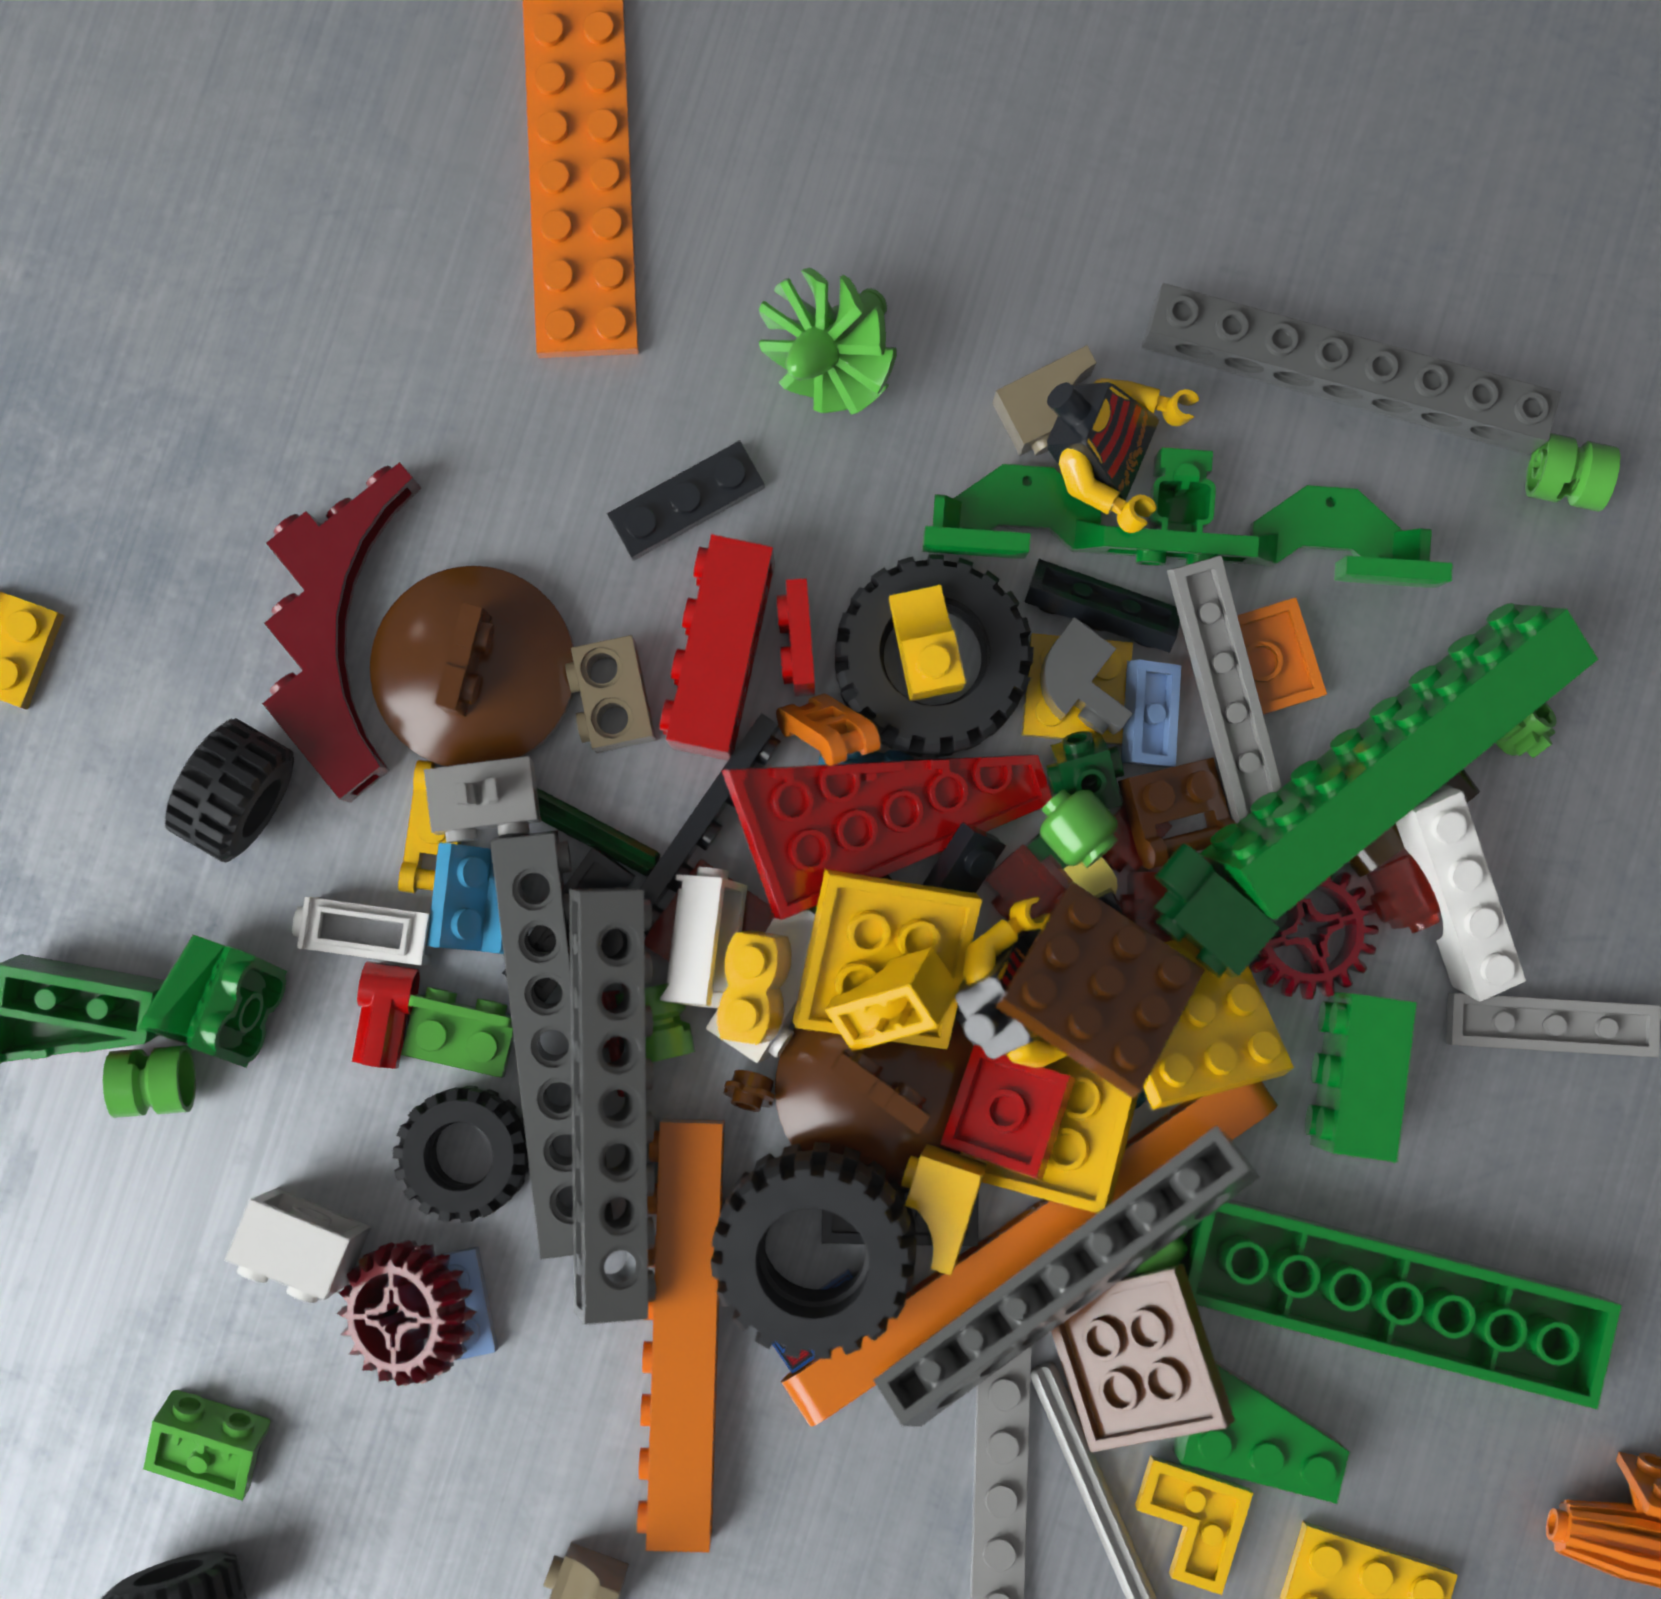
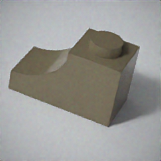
(1024, 402)
(585, 1575)

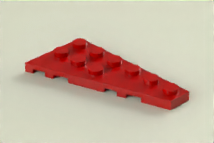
(871, 815)

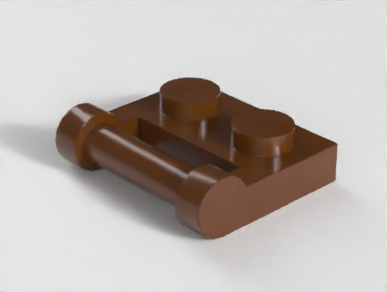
(1171, 796)

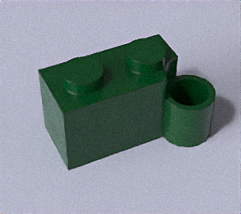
(1210, 914)

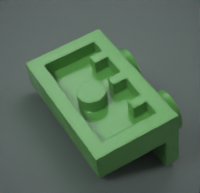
(459, 1033)
(205, 1444)

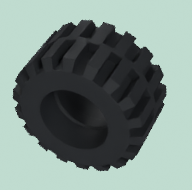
(229, 790)
(421, 1167)
(187, 1577)

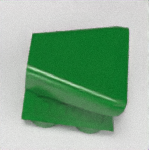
(217, 1001)

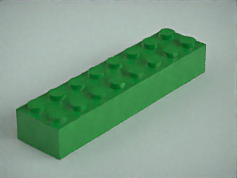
(1399, 755)
(1402, 1301)

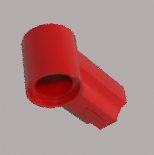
(384, 1002)

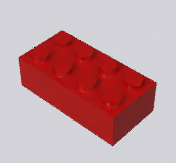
(720, 647)

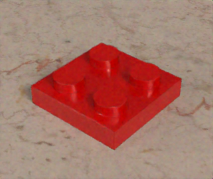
(795, 619)
(1008, 1113)

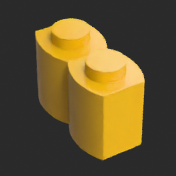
(753, 1001)

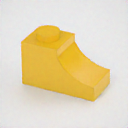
(926, 643)
(896, 1002)
(944, 1193)

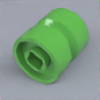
(1579, 473)
(670, 1034)
(142, 1081)

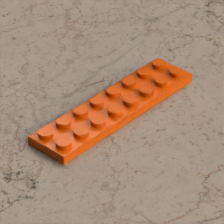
(580, 178)

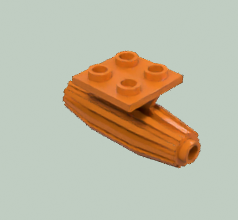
(1614, 1535)

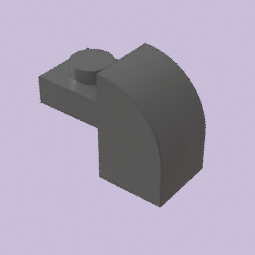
(1068, 678)

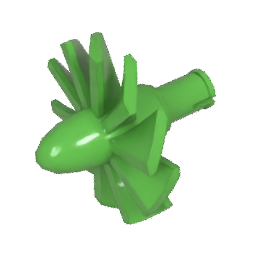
(837, 349)

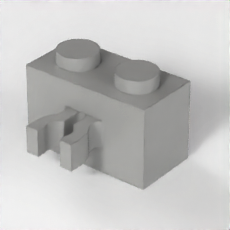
(482, 797)

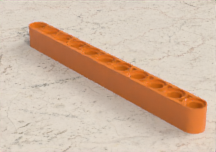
(932, 1304)

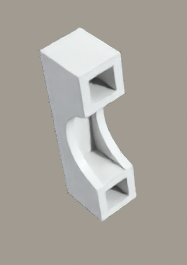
(1475, 931)

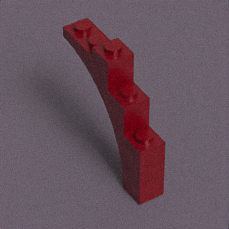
(312, 627)

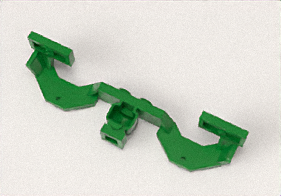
(1185, 505)

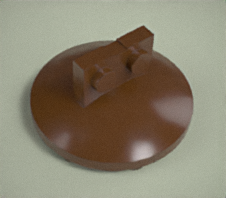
(472, 666)
(871, 1099)

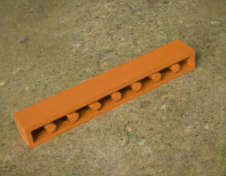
(684, 1338)

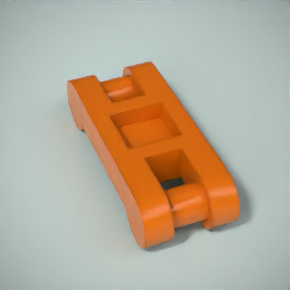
(829, 728)

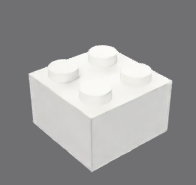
(296, 1245)

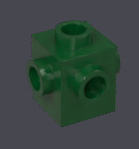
(1088, 764)

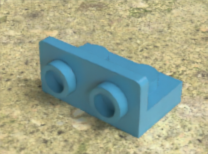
(464, 901)

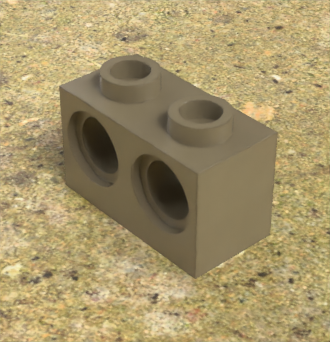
(623, 691)

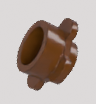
(750, 1090)

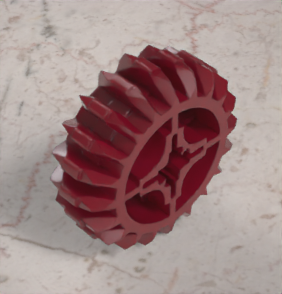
(1316, 951)
(389, 1334)

